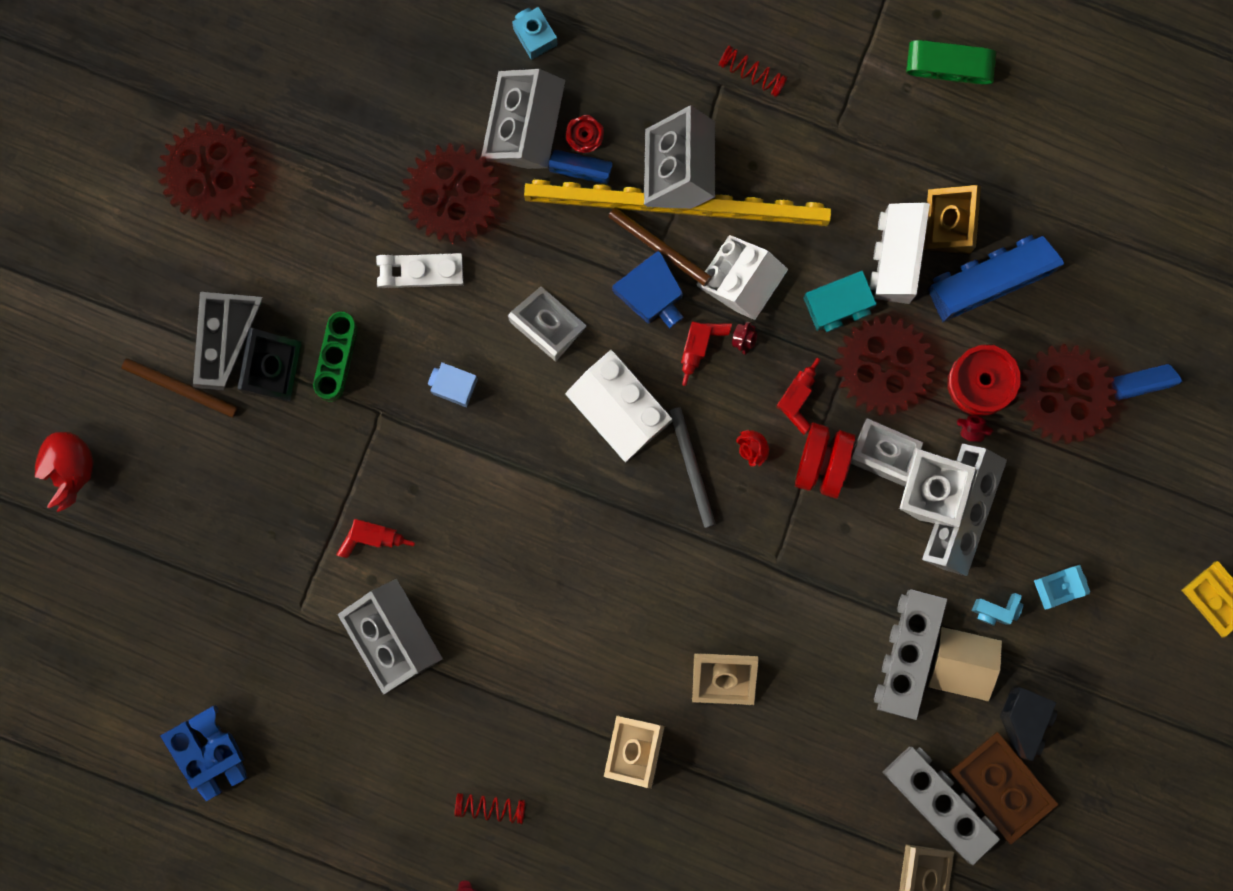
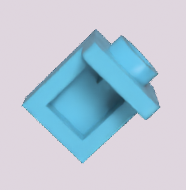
(1062, 586)
(991, 613)

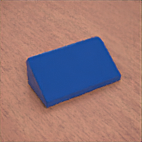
(580, 166)
(1145, 381)

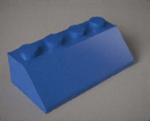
(994, 278)

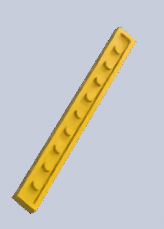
(720, 206)

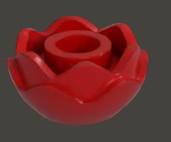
(584, 124)
(753, 447)

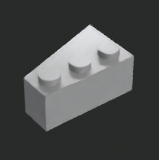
(221, 335)

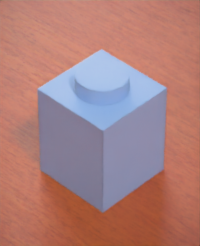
(452, 384)

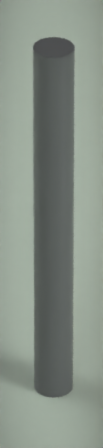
(692, 467)

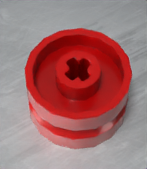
(978, 363)
(830, 461)

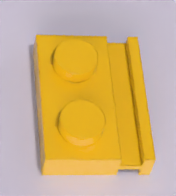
(1213, 597)

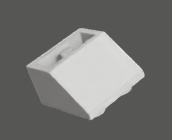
(743, 276)

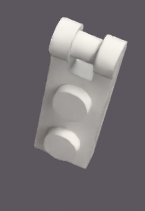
(421, 270)

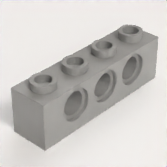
(955, 547)
(931, 610)
(969, 846)

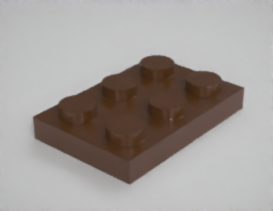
(1003, 788)

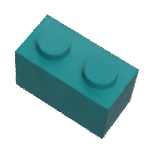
(839, 302)

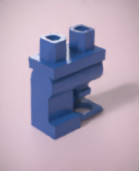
(205, 762)

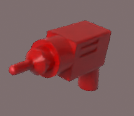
(697, 344)
(797, 395)
(371, 535)

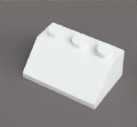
(899, 252)
(618, 406)

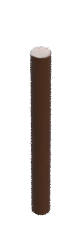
(658, 245)
(179, 387)

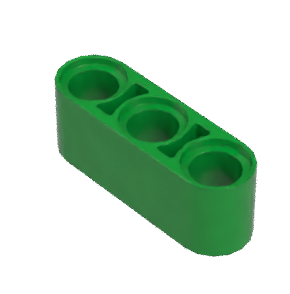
(951, 62)
(331, 342)

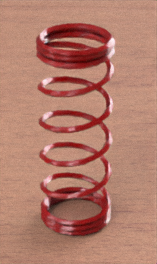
(725, 59)
(519, 811)

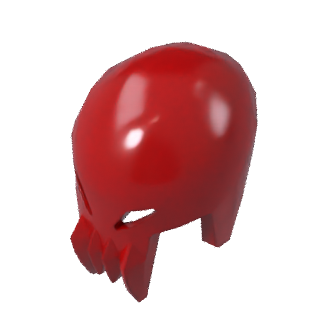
(67, 463)

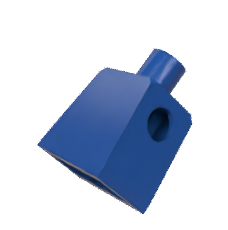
(651, 291)

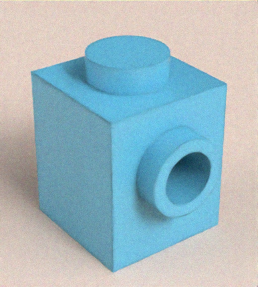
(534, 32)

